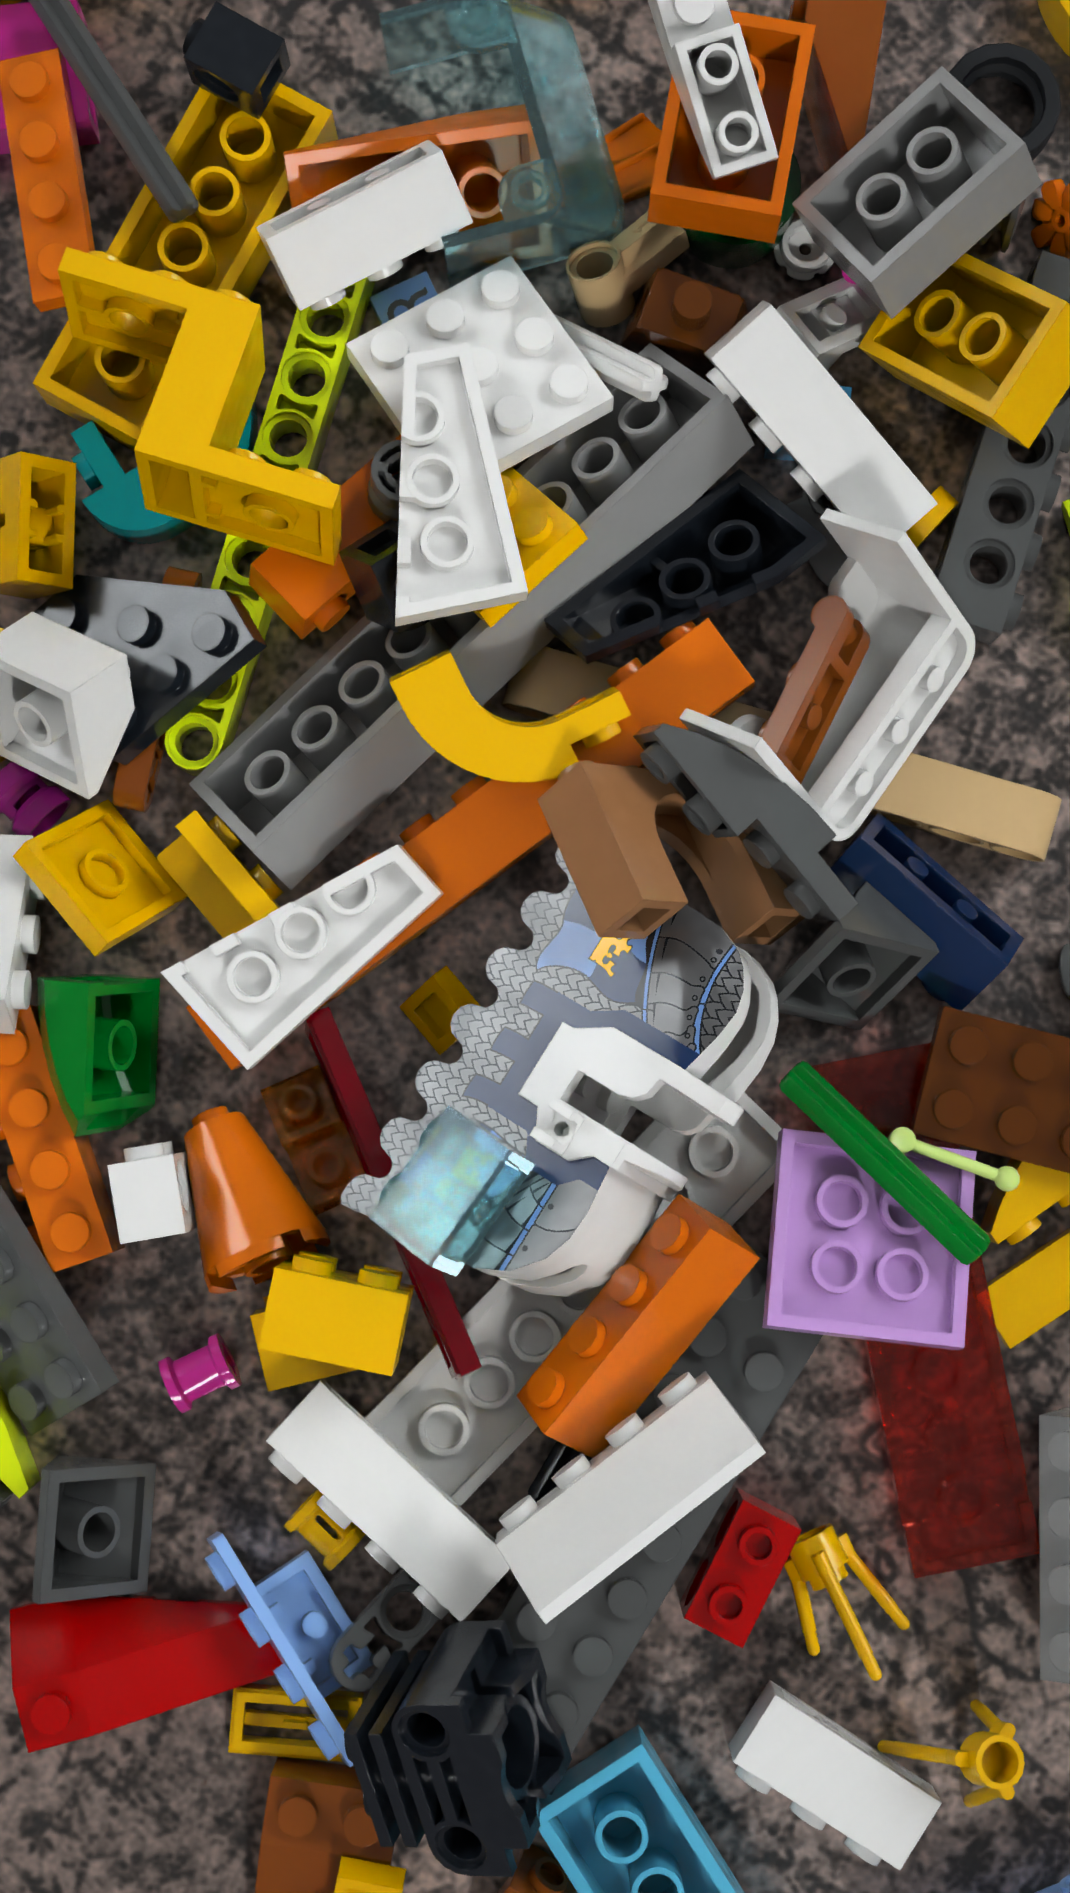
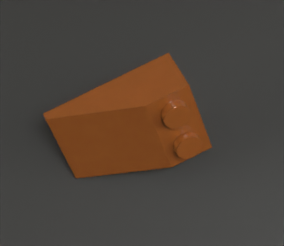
(840, 70)
(311, 1822)

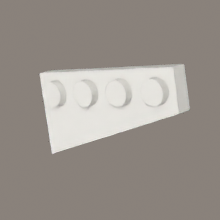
(453, 509)
(288, 964)

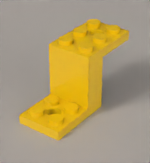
(201, 404)

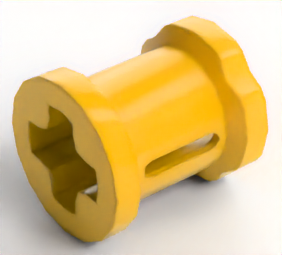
(332, 1549)

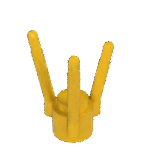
(820, 1559)
(984, 1757)

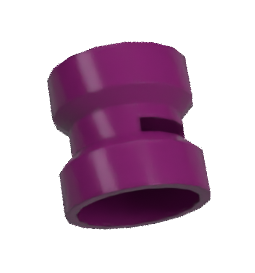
(29, 801)

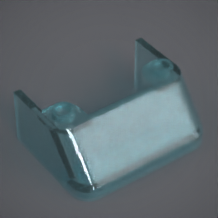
(544, 203)

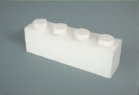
(815, 422)
(389, 1500)

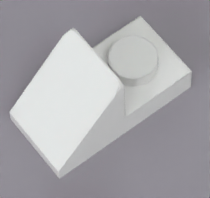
(831, 319)

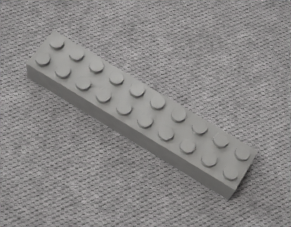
(339, 733)

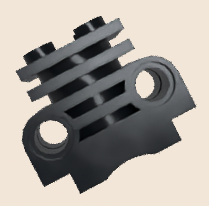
(459, 1748)

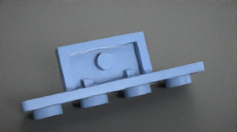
(301, 1622)

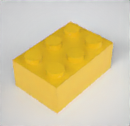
(981, 347)

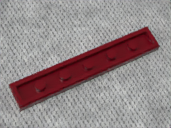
(365, 1136)

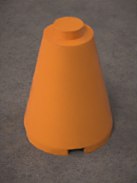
(243, 1202)

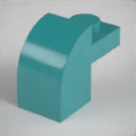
(120, 502)

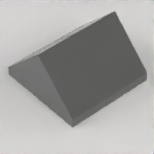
(854, 964)
(93, 1528)

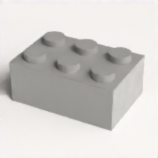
(918, 192)

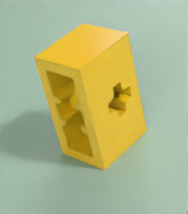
(36, 525)

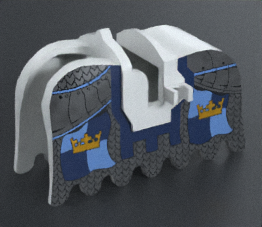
(566, 1061)

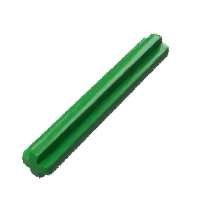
(885, 1163)

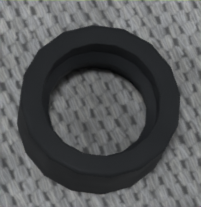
(1029, 73)

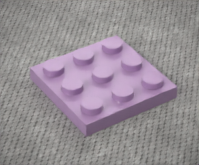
(853, 1257)

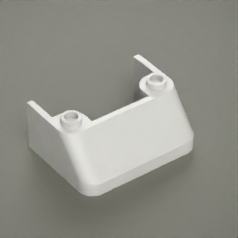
(905, 678)

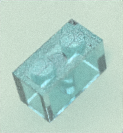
(450, 1191)

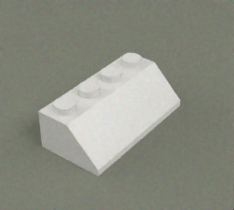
(625, 1493)

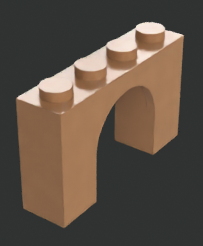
(609, 837)

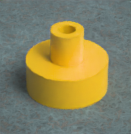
(928, 523)

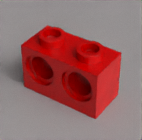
(739, 1567)

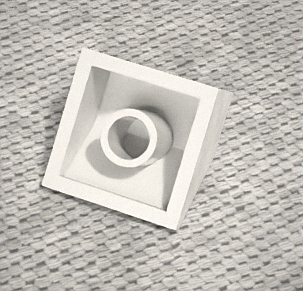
(62, 702)

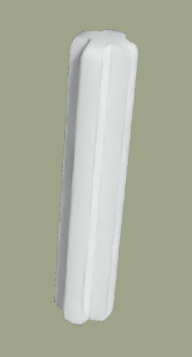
(617, 364)

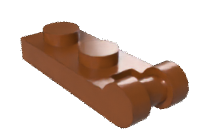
(816, 685)

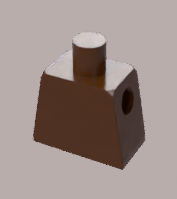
(682, 318)

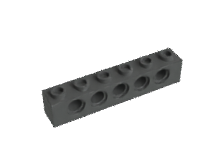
(1027, 486)

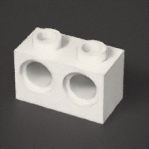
(152, 1193)

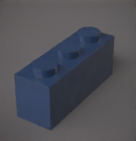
(968, 934)

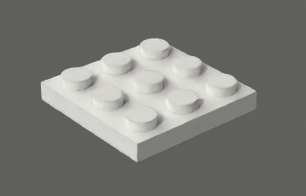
(525, 361)

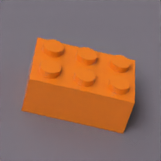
(751, 200)

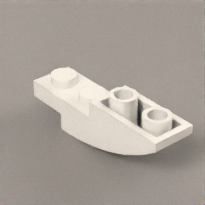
(715, 83)

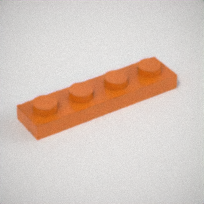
(45, 168)

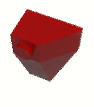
(123, 1660)

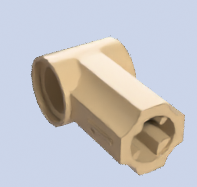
(609, 272)

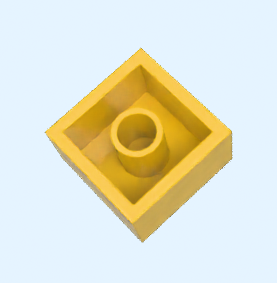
(336, 1313)

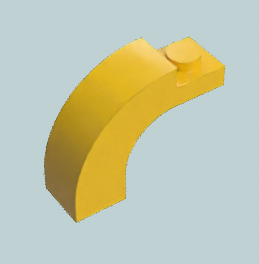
(495, 747)

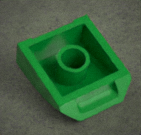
(100, 1047)

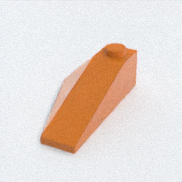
(475, 143)

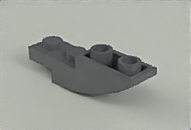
(737, 795)

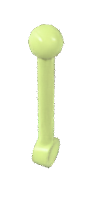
(1005, 1177)

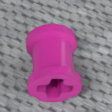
(199, 1373)

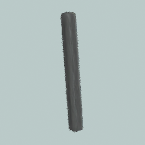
(117, 108)

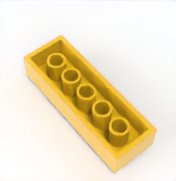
(239, 183)

